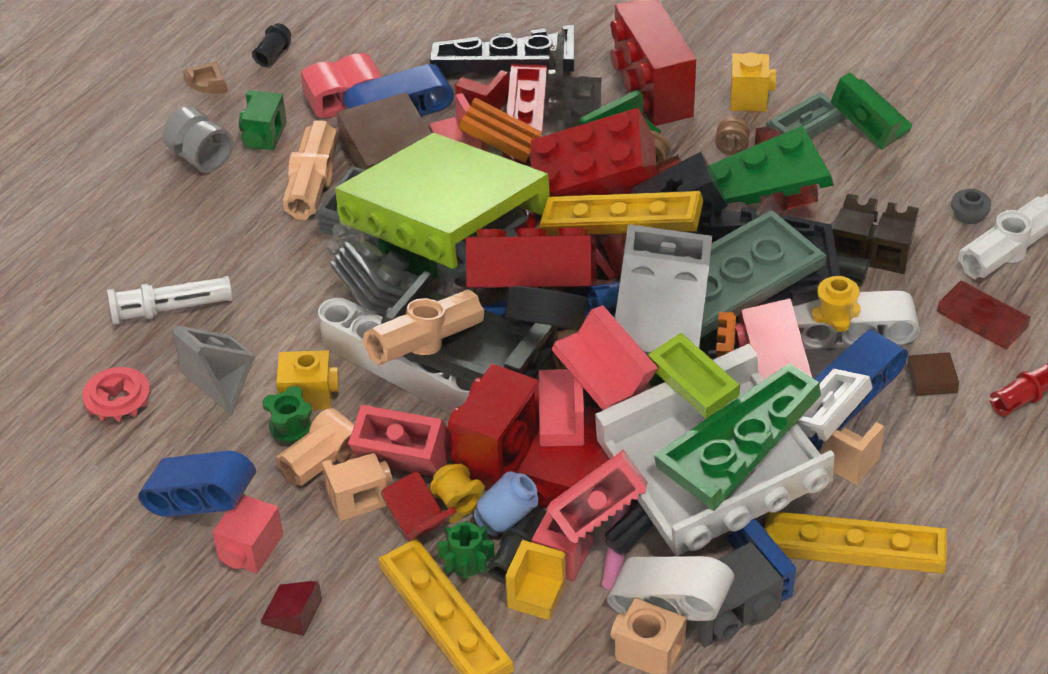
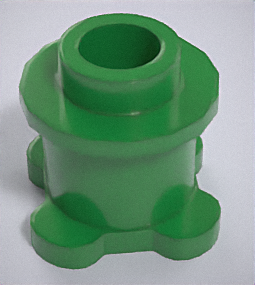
(289, 415)

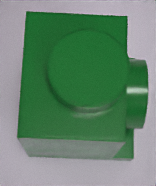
(262, 120)

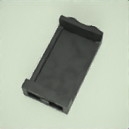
(488, 342)

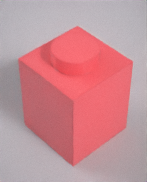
(248, 534)

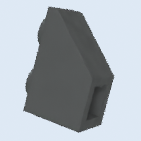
(752, 596)

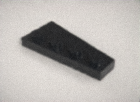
(500, 52)

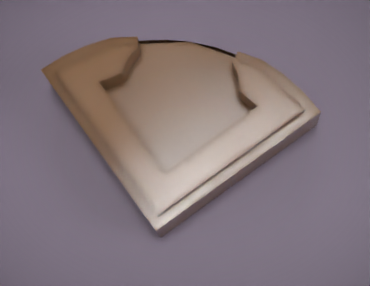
(206, 78)

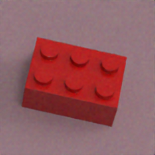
(654, 60)
(597, 156)
(531, 259)

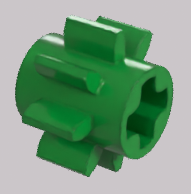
(466, 549)

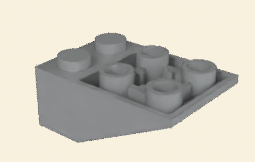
(662, 285)

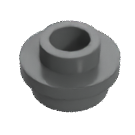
(970, 206)

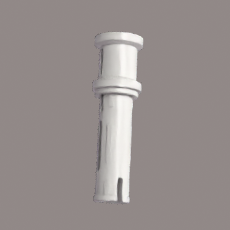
(149, 301)

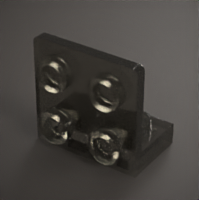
(572, 95)

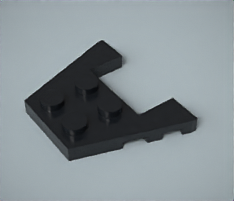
(816, 232)

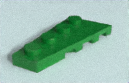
(771, 168)
(731, 442)

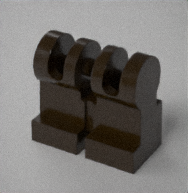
(889, 240)

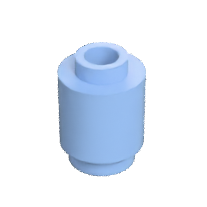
(506, 503)

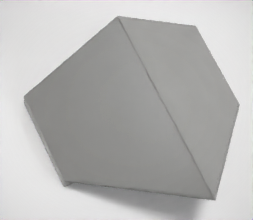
(213, 363)

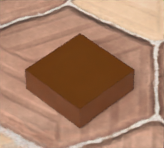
(933, 374)

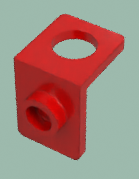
(414, 506)

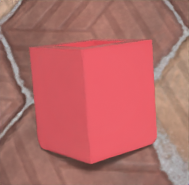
(552, 536)

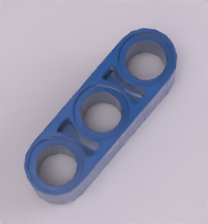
(423, 84)
(197, 483)

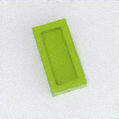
(694, 375)

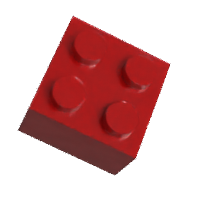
(495, 424)

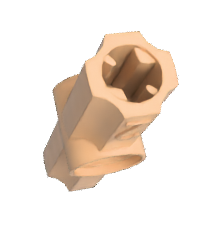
(310, 170)
(423, 327)

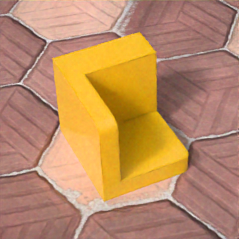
(536, 580)

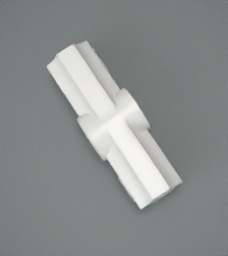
(1007, 239)

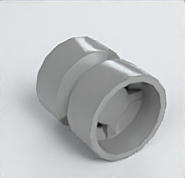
(197, 139)

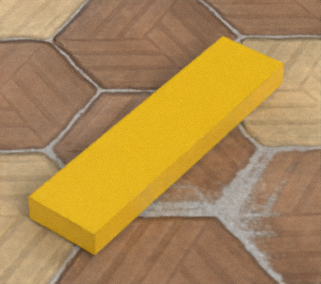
(614, 212)
(859, 541)
(443, 611)

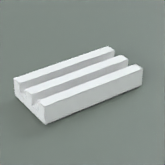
(836, 405)

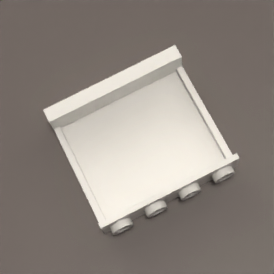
(661, 416)

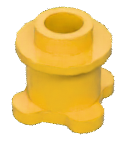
(837, 303)
(456, 489)

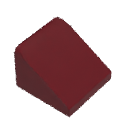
(293, 607)

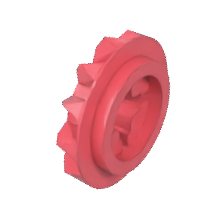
(110, 383)

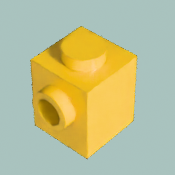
(751, 82)
(311, 373)

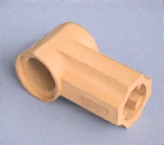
(325, 441)

